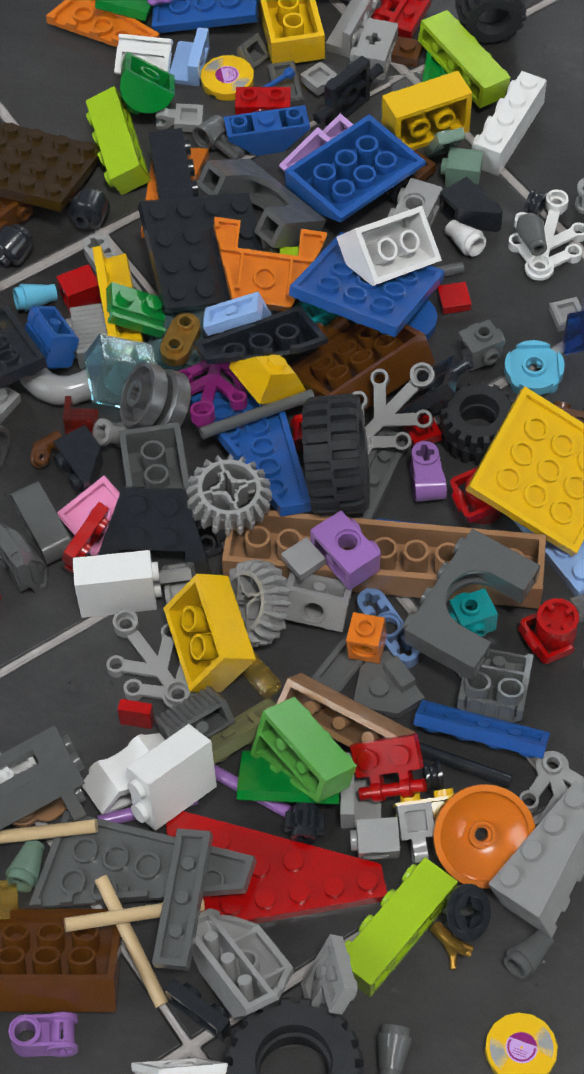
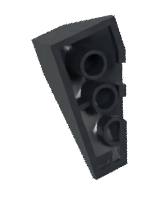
(279, 334)

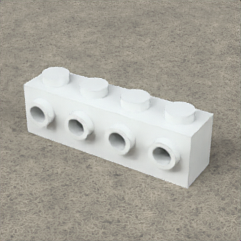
(510, 121)

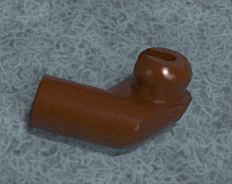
(334, 327)
(42, 449)

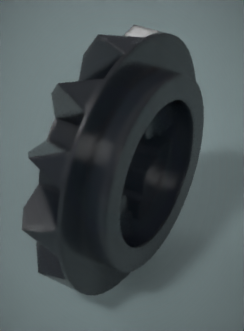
(475, 924)

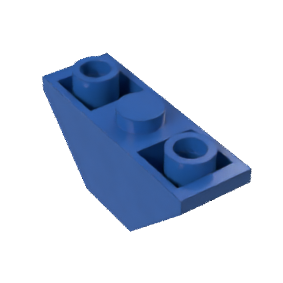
(267, 130)

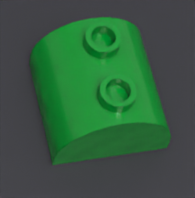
(145, 85)

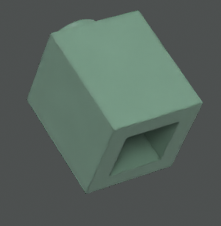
(462, 164)

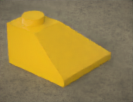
(267, 378)

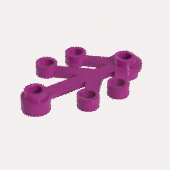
(203, 411)

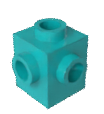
(474, 612)

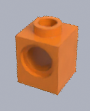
(366, 637)

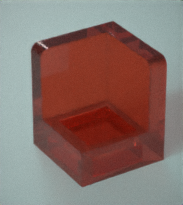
(76, 418)

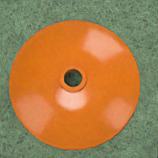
(475, 807)

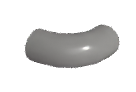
(54, 388)

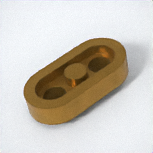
(182, 337)

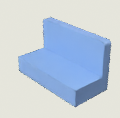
(190, 59)
(235, 313)

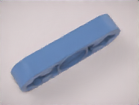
(386, 610)

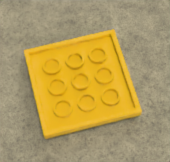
(537, 471)

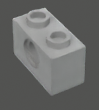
(419, 194)
(318, 601)

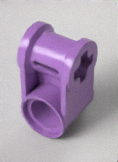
(426, 473)
(47, 1035)

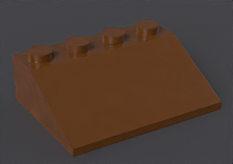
(352, 356)
(56, 968)

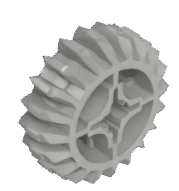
(216, 505)
(261, 599)

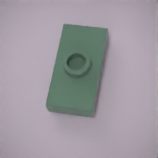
(443, 141)

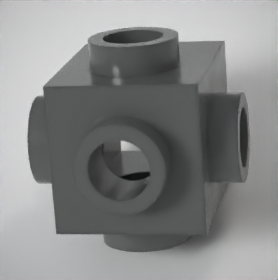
(481, 343)

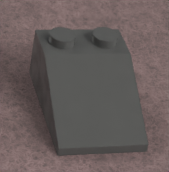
(154, 456)

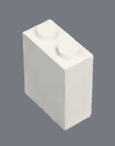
(116, 583)
(171, 777)

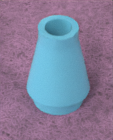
(33, 295)

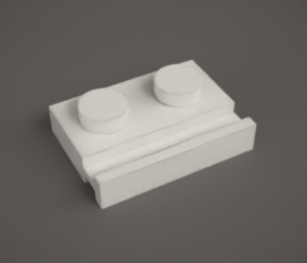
(151, 49)

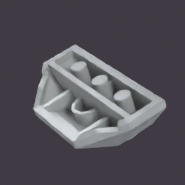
(239, 962)

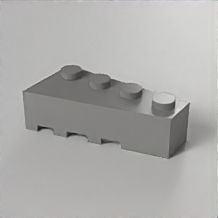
(546, 865)

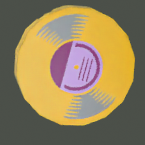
(224, 74)
(521, 1045)

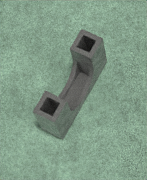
(283, 211)
(475, 562)

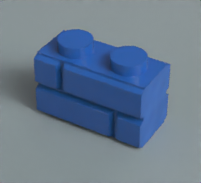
(52, 336)

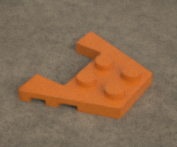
(263, 271)

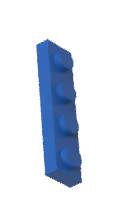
(481, 728)

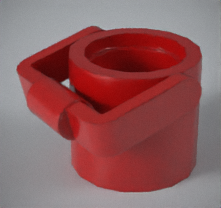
(472, 507)
(554, 630)

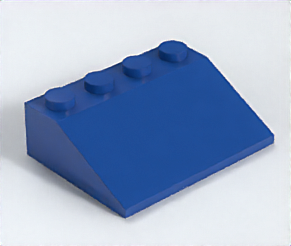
(352, 169)

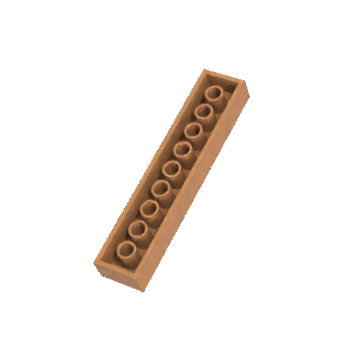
(408, 552)

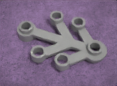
(386, 415)
(153, 665)
(554, 777)

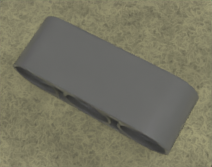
(41, 522)

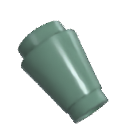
(26, 866)

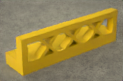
(115, 270)

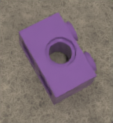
(348, 565)

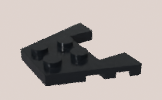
(155, 521)

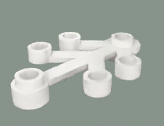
(542, 266)

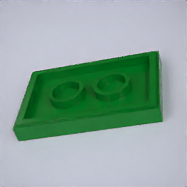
(261, 783)

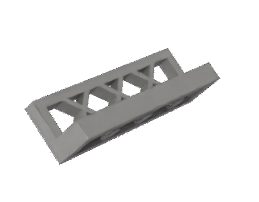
(346, 31)

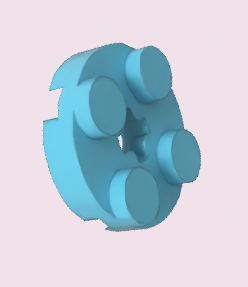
(539, 353)

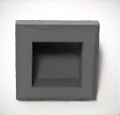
(253, 51)

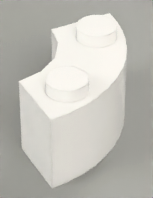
(109, 778)

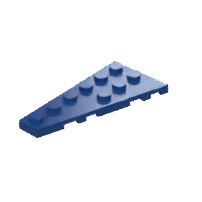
(272, 449)

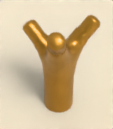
(451, 943)

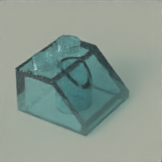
(109, 364)

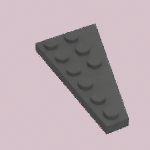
(133, 861)

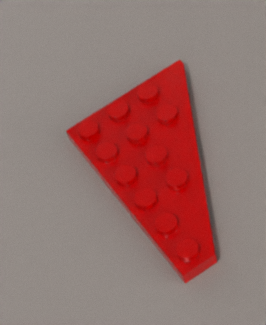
(288, 875)

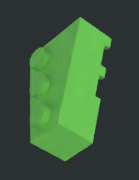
(302, 750)

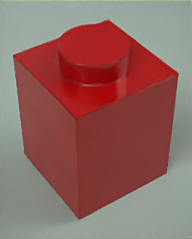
(79, 287)

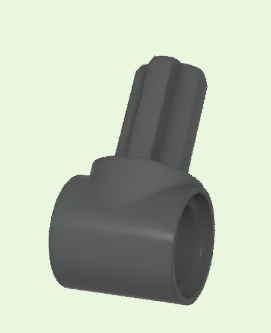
(213, 135)

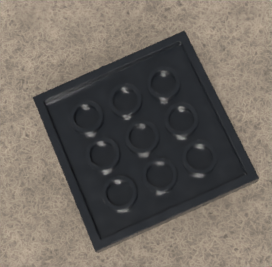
(186, 248)

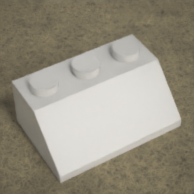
(390, 246)

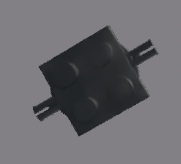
(348, 90)
(443, 387)

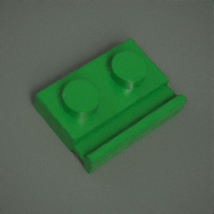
(135, 310)

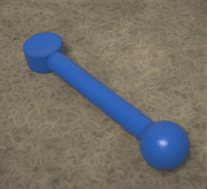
(289, 73)

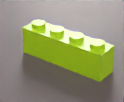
(459, 51)
(117, 141)
(398, 924)

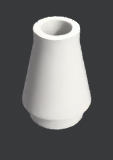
(468, 239)

